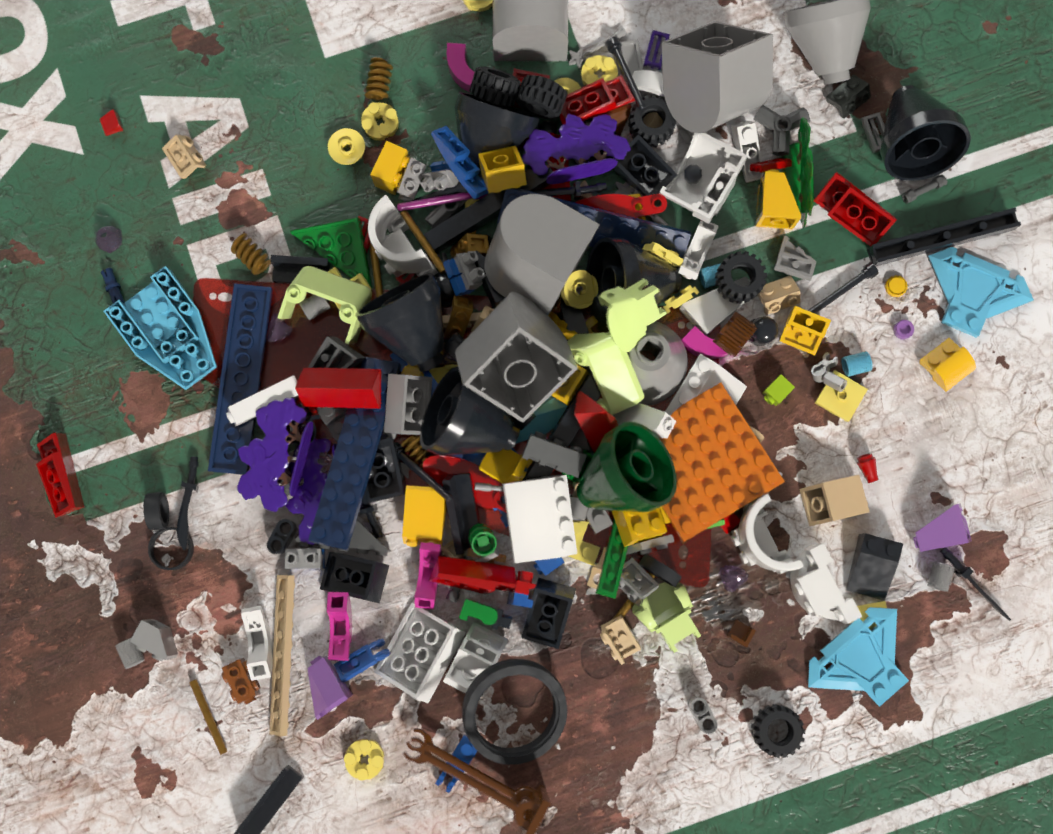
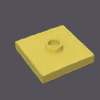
(842, 403)

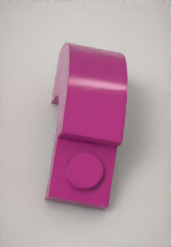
(457, 65)
(698, 343)
(426, 590)
(340, 619)

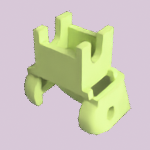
(630, 313)
(667, 613)

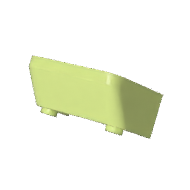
(332, 287)
(610, 370)

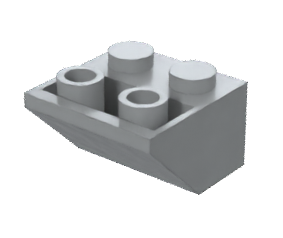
(156, 639)

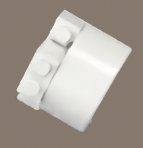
(716, 182)
(395, 247)
(756, 541)
(817, 589)

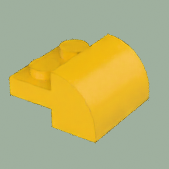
(804, 330)
(948, 364)

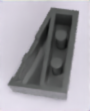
(336, 354)
(554, 454)

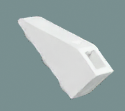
(746, 141)

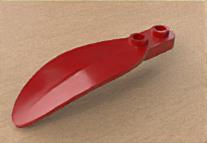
(626, 204)
(440, 466)

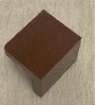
(741, 633)

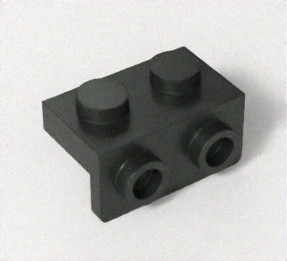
(849, 95)

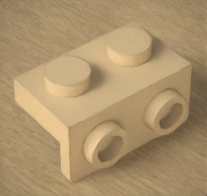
(779, 295)
(619, 638)

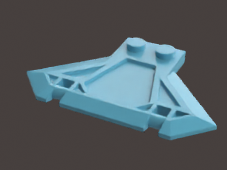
(975, 290)
(862, 658)

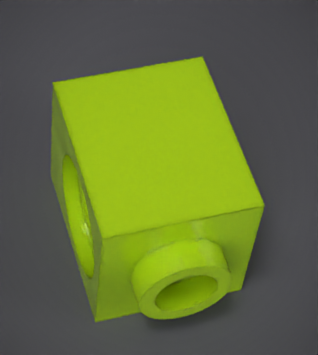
(777, 390)

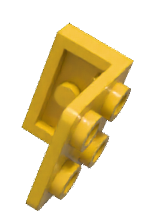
(505, 466)

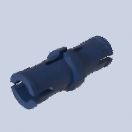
(112, 286)

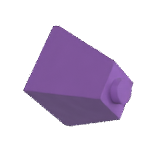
(944, 531)
(326, 686)

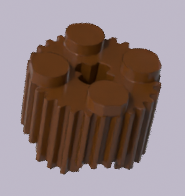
(735, 334)

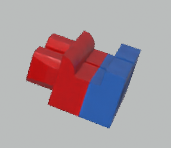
(519, 595)

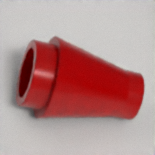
(868, 466)

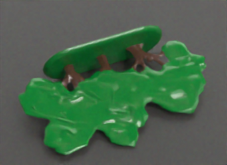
(801, 172)

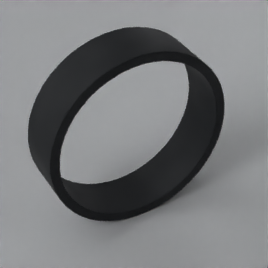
(151, 550)
(660, 570)

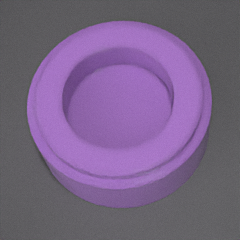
(903, 329)

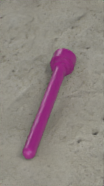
(435, 201)

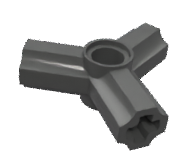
(781, 137)

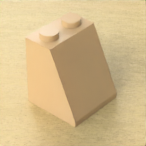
(834, 500)

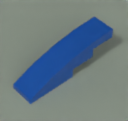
(457, 158)

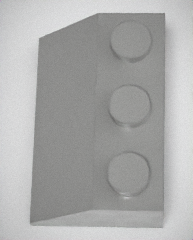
(406, 403)

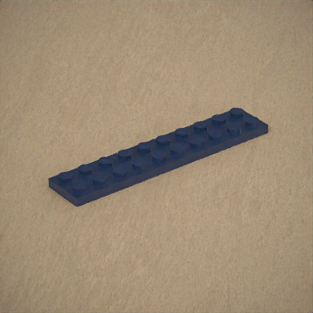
(618, 225)
(240, 374)
(351, 466)

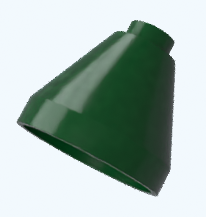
(628, 472)

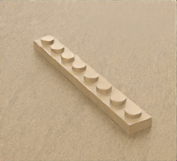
(282, 655)

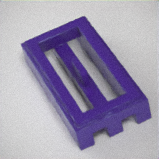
(652, 64)

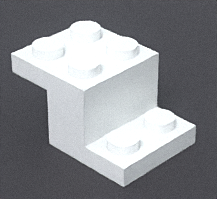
(477, 652)

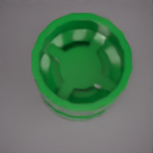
(482, 539)

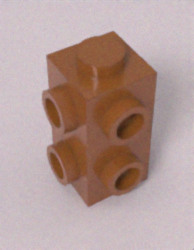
(240, 682)

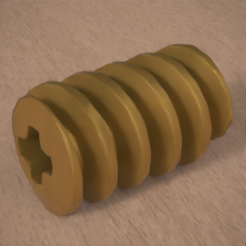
(377, 79)
(249, 254)
(413, 445)

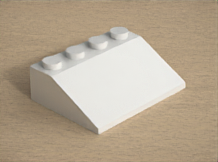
(702, 377)
(540, 518)
(420, 653)

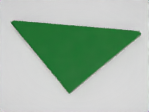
(340, 243)

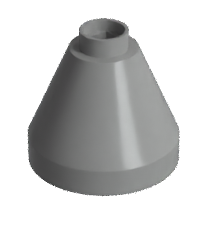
(829, 35)
(667, 372)

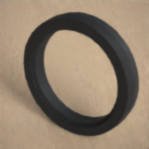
(542, 743)

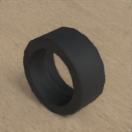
(156, 510)

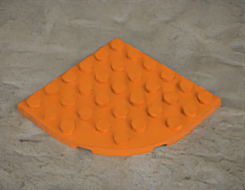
(715, 463)

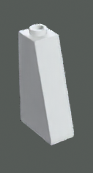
(711, 309)
(246, 409)
(652, 418)

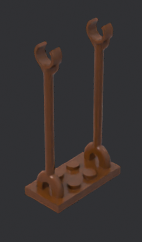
(526, 813)

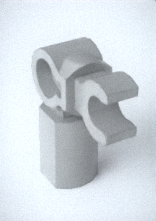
(821, 373)

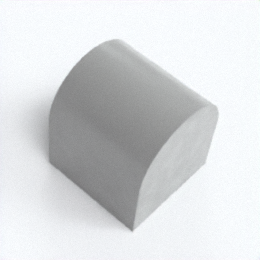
(530, 30)
(716, 74)
(537, 248)
(516, 357)

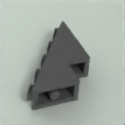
(361, 540)

